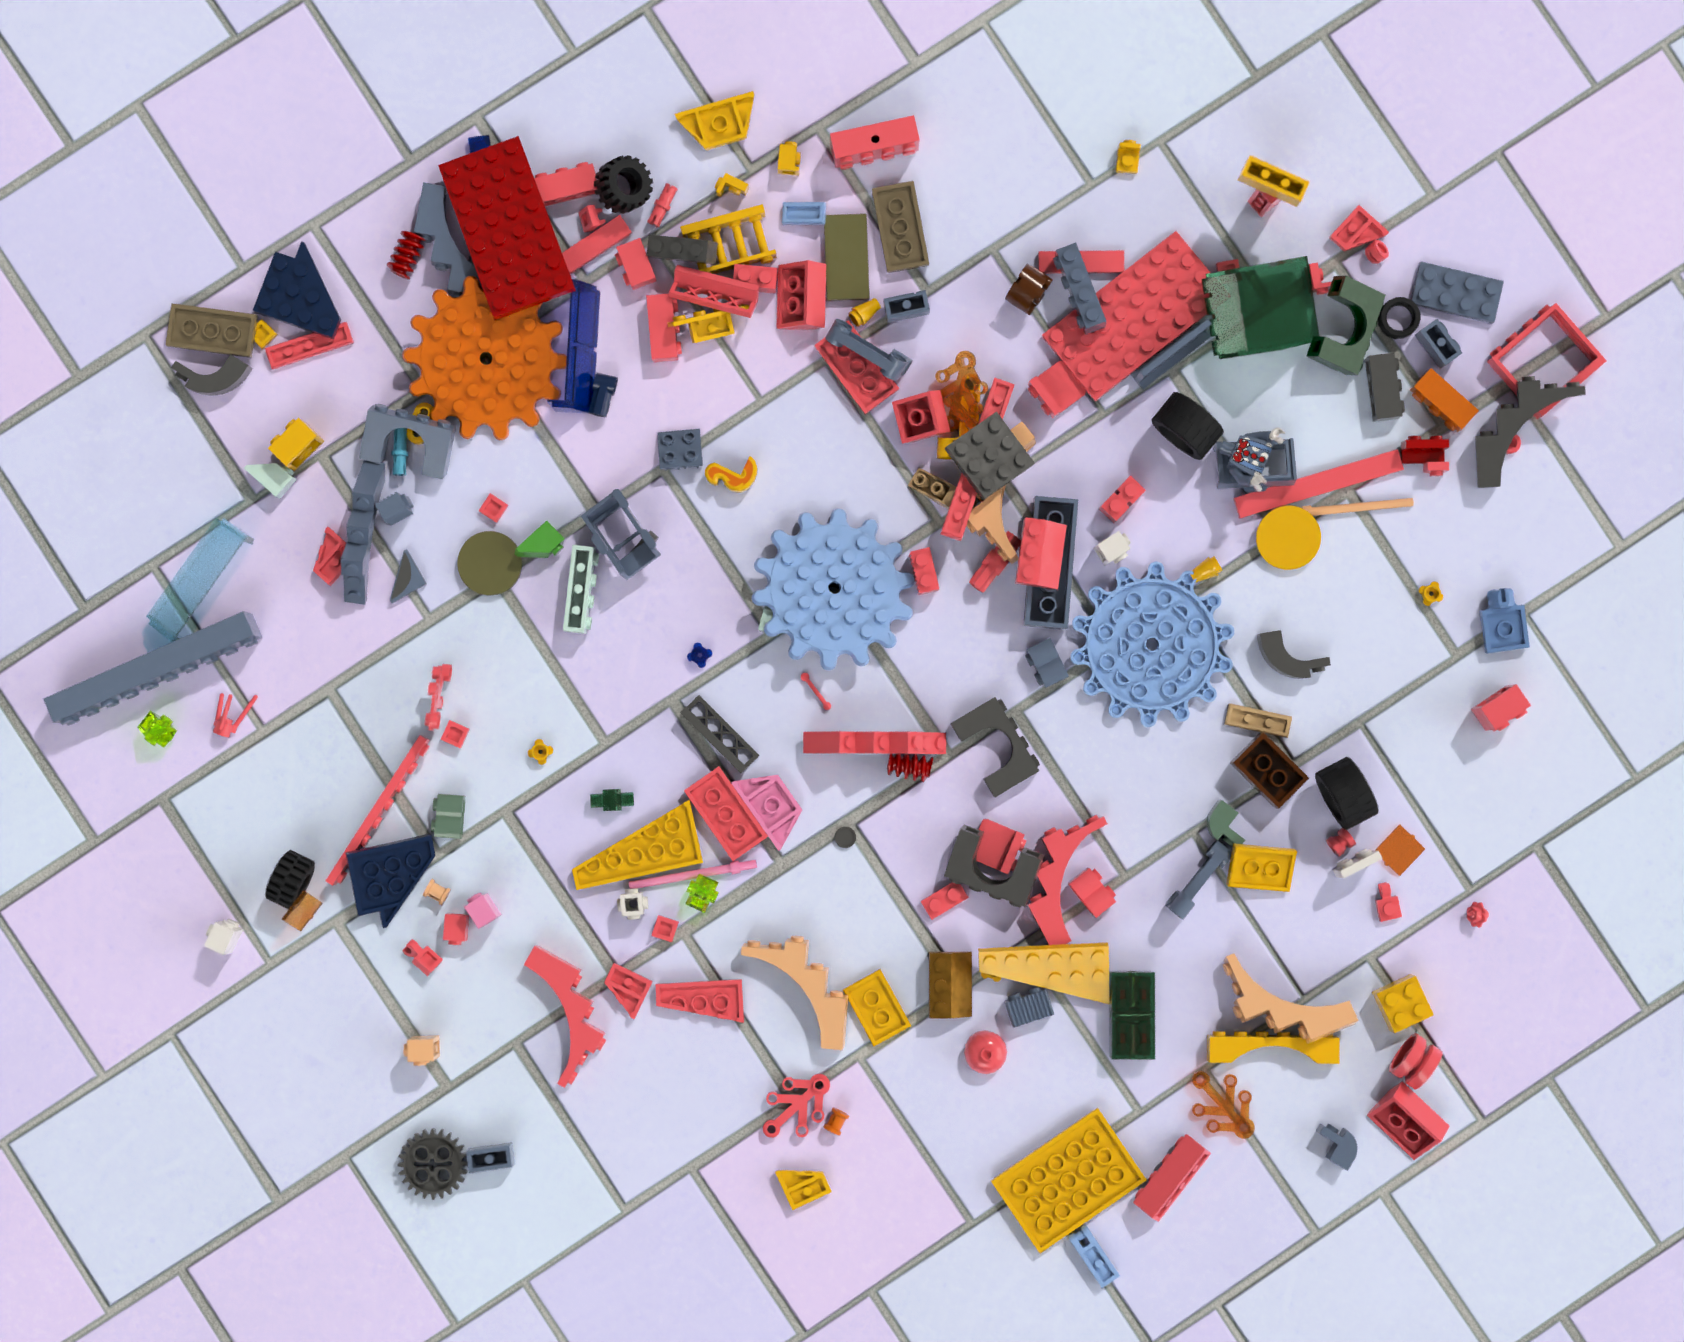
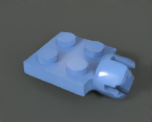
(1503, 622)

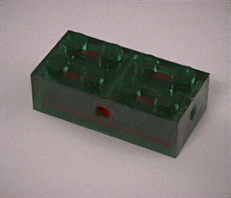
(1132, 1015)

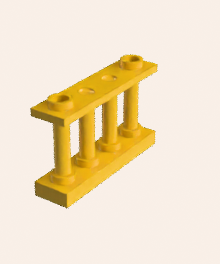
(733, 221)

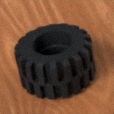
(635, 175)
(289, 879)

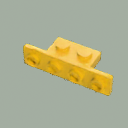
(707, 326)

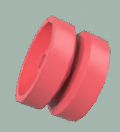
(1415, 1061)

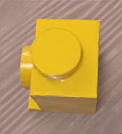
(789, 159)

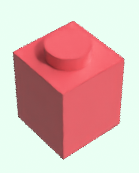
(456, 928)

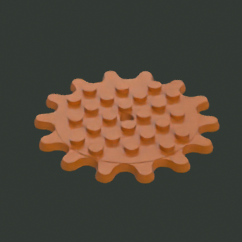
(478, 391)

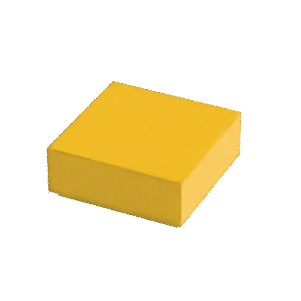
(264, 334)

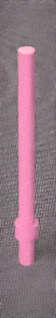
(734, 867)

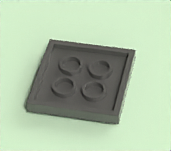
(989, 456)

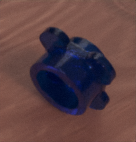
(700, 661)

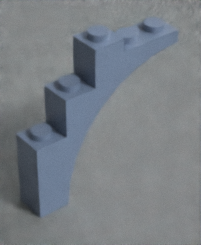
(432, 225)
(360, 531)

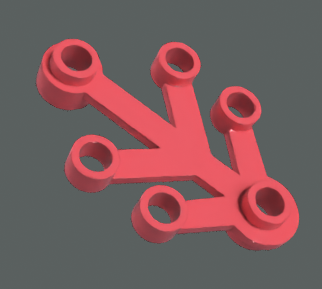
(441, 674)
(799, 1102)

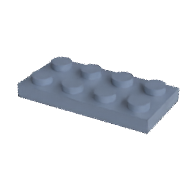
(1457, 292)

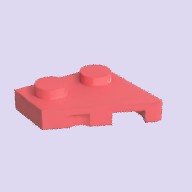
(330, 553)

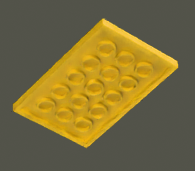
(1068, 1180)

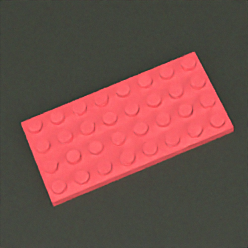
(1143, 313)

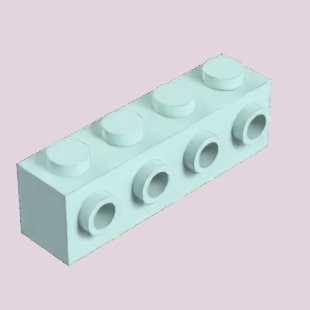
(579, 589)

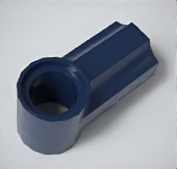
(604, 388)

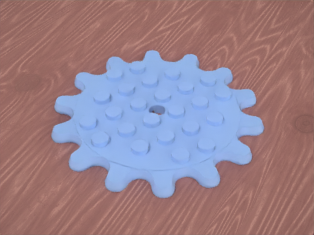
(826, 620)
(1185, 638)

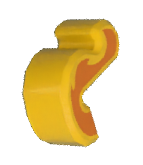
(732, 480)

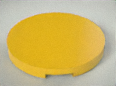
(1288, 537)

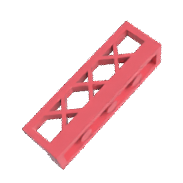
(716, 288)

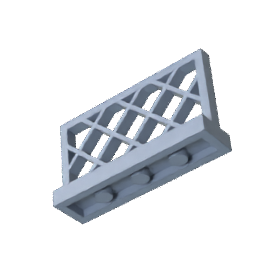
(1171, 354)

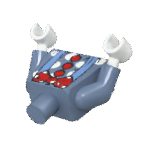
(1250, 456)

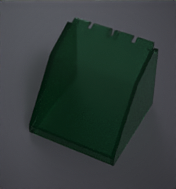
(1261, 308)

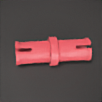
(662, 205)

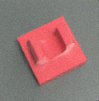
(589, 218)

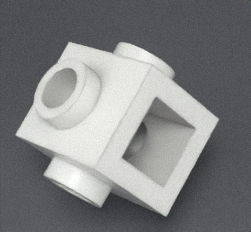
(624, 907)

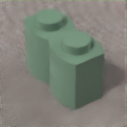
(449, 816)

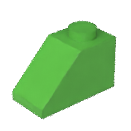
(541, 543)

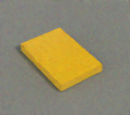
(1261, 867)
(877, 1007)

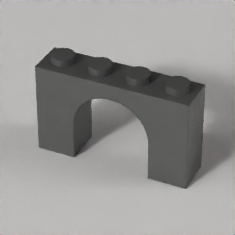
(1020, 764)
(964, 869)

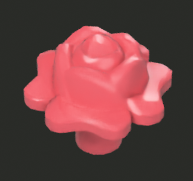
(1477, 914)

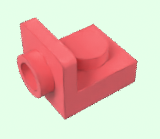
(1316, 277)

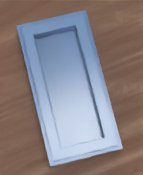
(804, 213)

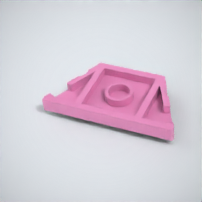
(770, 805)

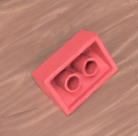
(801, 295)
(1040, 553)
(1408, 1121)

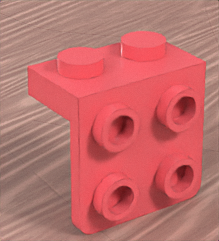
(1056, 389)
(999, 846)

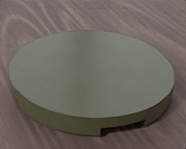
(489, 563)

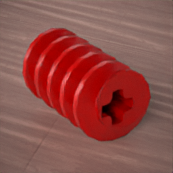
(405, 254)
(910, 766)

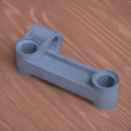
(892, 365)
(1181, 902)

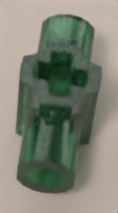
(612, 800)

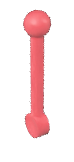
(826, 705)

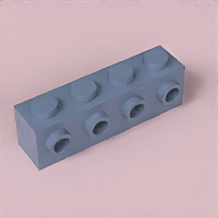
(1080, 288)

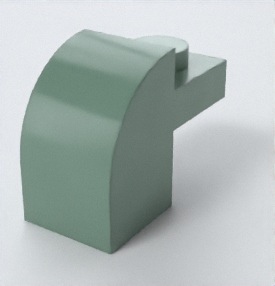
(1218, 823)

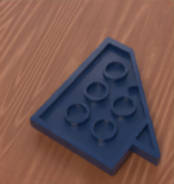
(297, 294)
(387, 874)

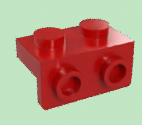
(1423, 450)

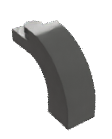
(226, 379)
(1278, 658)

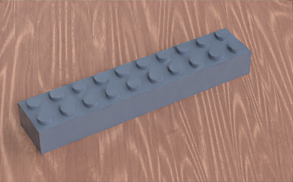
(152, 668)

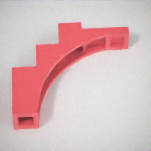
(874, 742)
(1047, 908)
(561, 978)

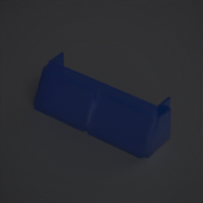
(580, 349)

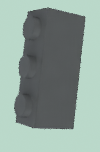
(682, 249)
(1384, 387)

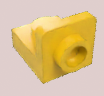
(1128, 157)
(735, 185)

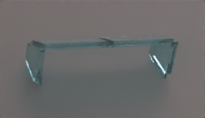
(196, 577)

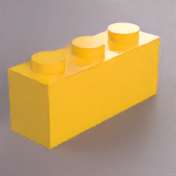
(1273, 181)

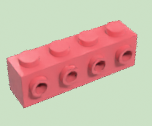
(1171, 1177)

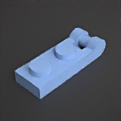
(1094, 1257)

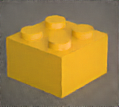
(295, 443)
(1402, 1003)

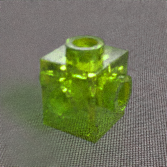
(157, 729)
(705, 890)

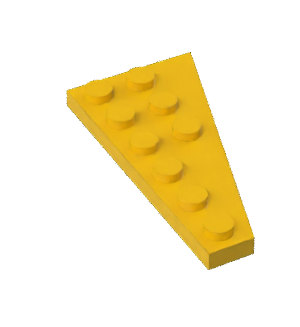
(655, 848)
(1064, 968)

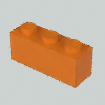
(1443, 400)

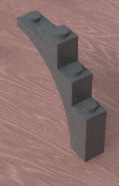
(1509, 420)

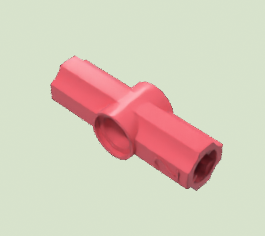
(992, 565)

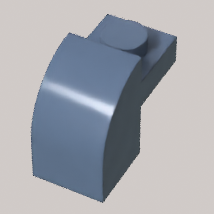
(1344, 1147)

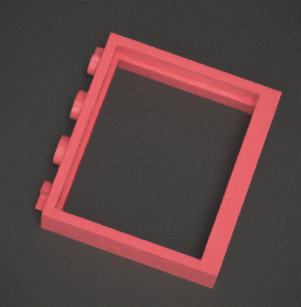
(1573, 332)

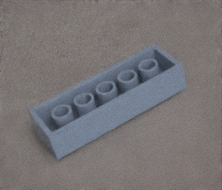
(1050, 606)

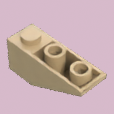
(934, 488)

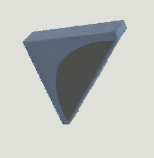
(408, 578)

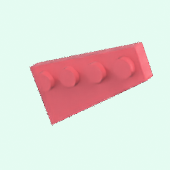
(710, 998)

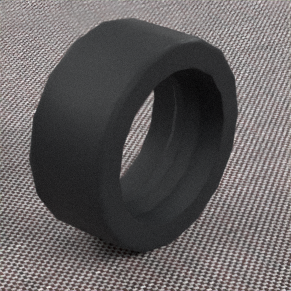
(1415, 316)

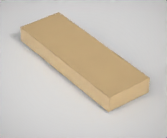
(1258, 720)

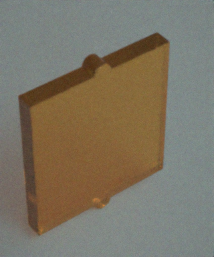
(1400, 850)
(302, 910)

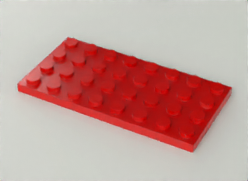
(506, 228)

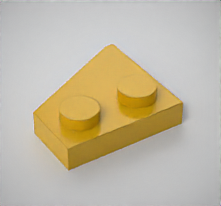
(802, 1186)

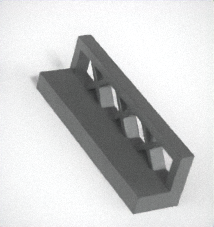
(709, 735)

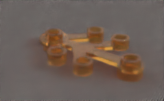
(960, 386)
(1226, 1106)

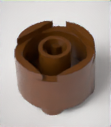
(1028, 289)

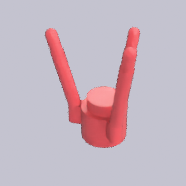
(223, 725)

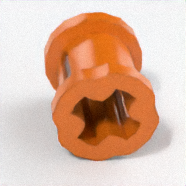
(836, 1121)

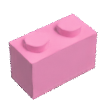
(482, 909)

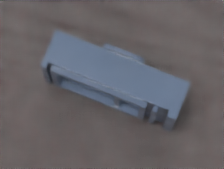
(1227, 481)
(638, 557)

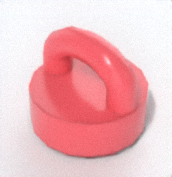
(1376, 252)

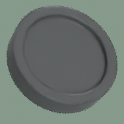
(845, 837)

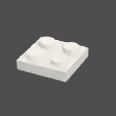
(1362, 860)

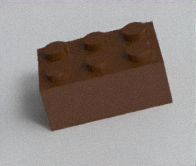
(1269, 770)

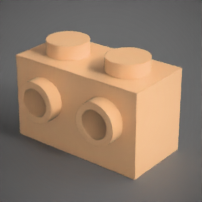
(422, 1049)

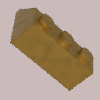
(950, 985)

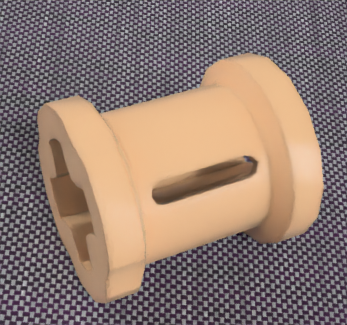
(436, 892)

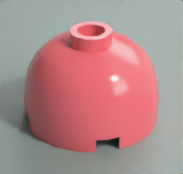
(985, 1052)

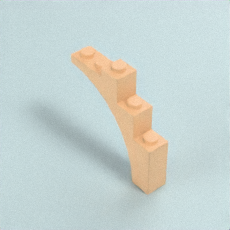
(988, 514)
(813, 979)
(1281, 1014)

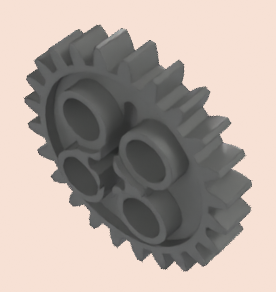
(434, 1183)

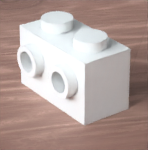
(1113, 548)
(223, 936)

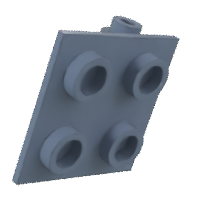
(680, 449)

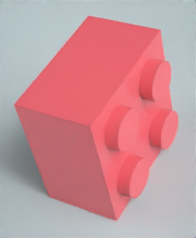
(921, 416)
(1501, 707)

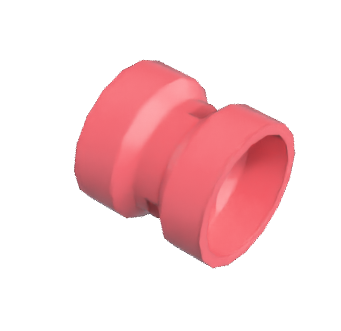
(1339, 843)

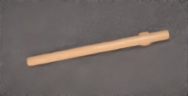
(1355, 507)

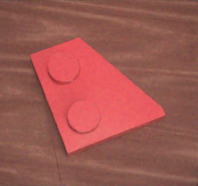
(1358, 230)
(628, 988)

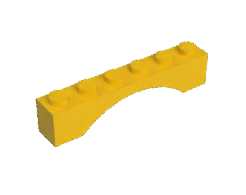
(1227, 1048)

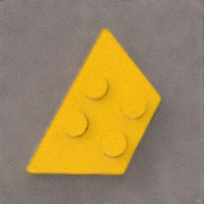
(719, 121)

